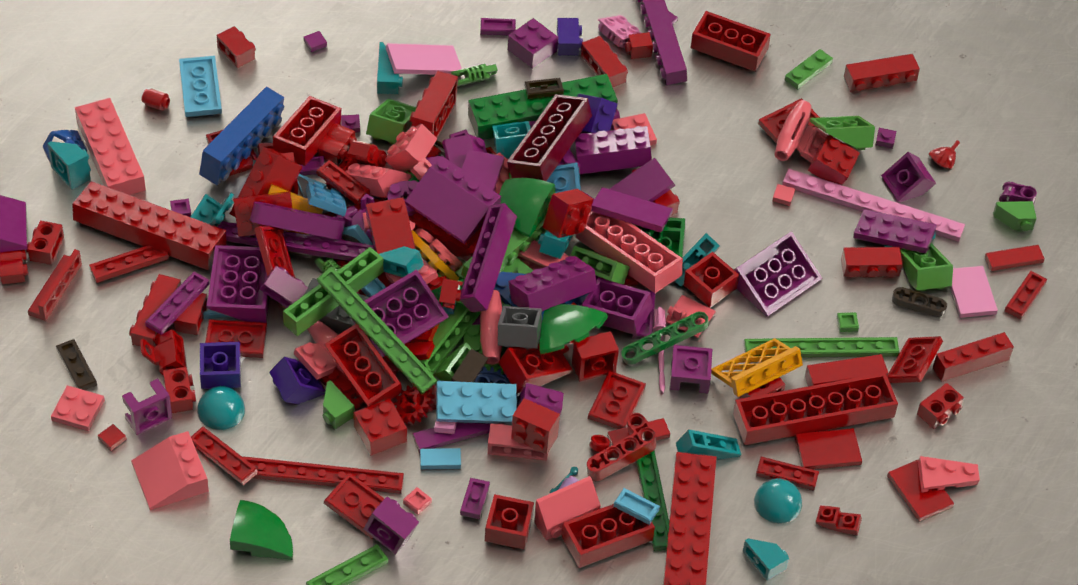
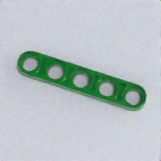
(658, 345)

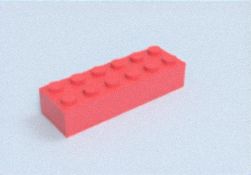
(110, 147)
(624, 242)

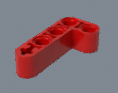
(601, 467)

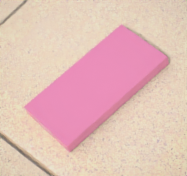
(422, 58)

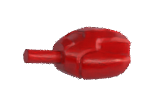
(944, 156)

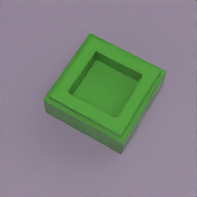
(847, 322)

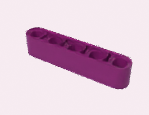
(297, 220)

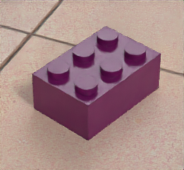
(624, 305)

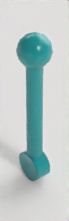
(573, 471)

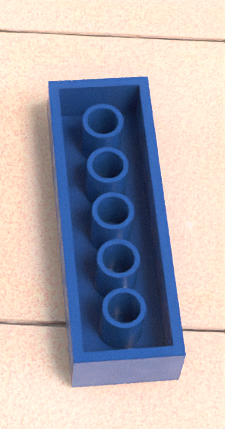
(241, 136)

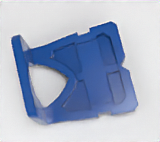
(67, 136)

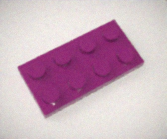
(894, 231)

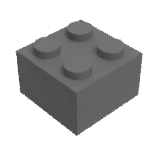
(519, 327)

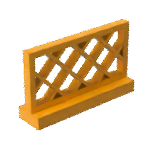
(756, 375)

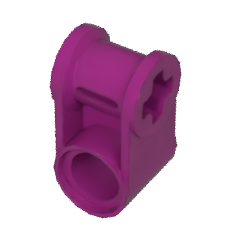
(1017, 193)

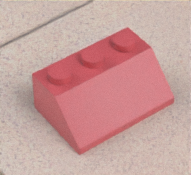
(376, 178)
(565, 505)

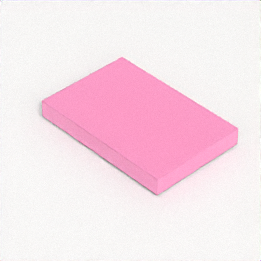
(972, 292)

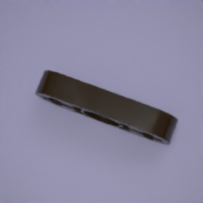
(914, 295)

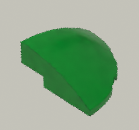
(528, 201)
(671, 235)
(567, 323)
(260, 532)

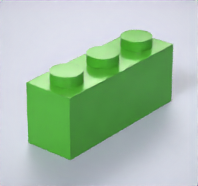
(603, 266)

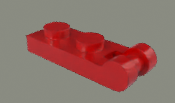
(345, 386)

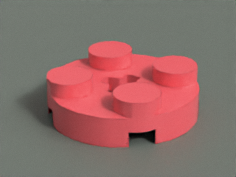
(446, 255)

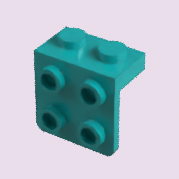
(212, 211)

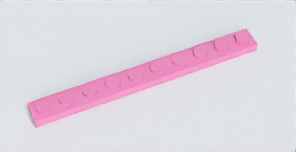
(861, 200)

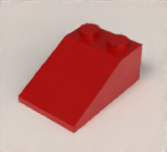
(389, 225)
(532, 367)

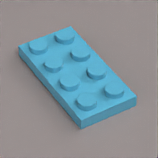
(200, 86)
(475, 402)

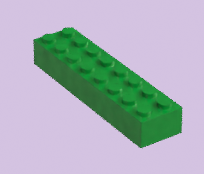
(516, 107)

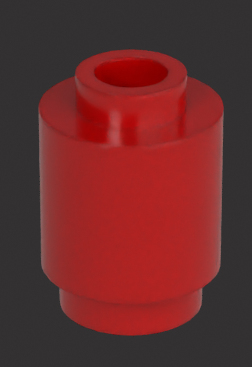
(155, 99)

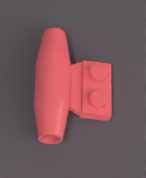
(798, 135)
(489, 329)
(315, 355)

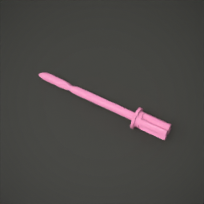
(659, 323)

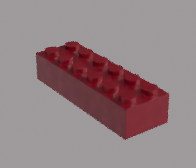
(550, 138)

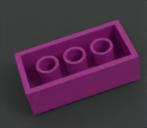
(613, 149)
(553, 284)

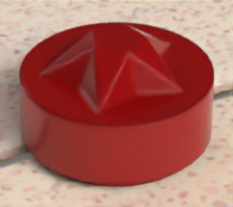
(599, 442)

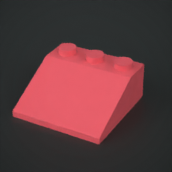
(170, 471)

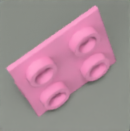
(617, 29)

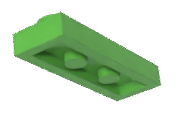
(808, 69)

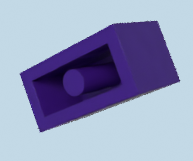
(569, 36)

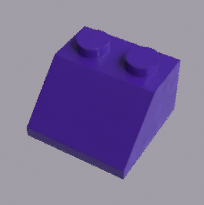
(602, 114)
(295, 381)

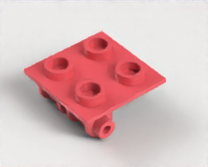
(686, 307)

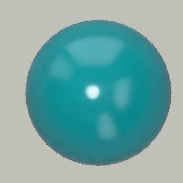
(221, 408)
(778, 501)

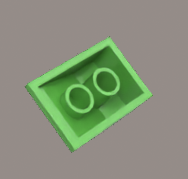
(389, 120)
(849, 129)
(927, 269)

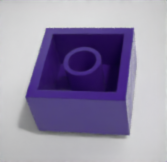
(220, 365)

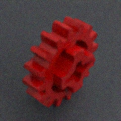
(410, 412)

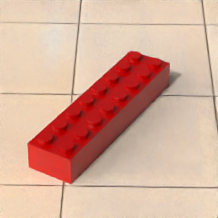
(148, 224)
(815, 408)
(690, 520)

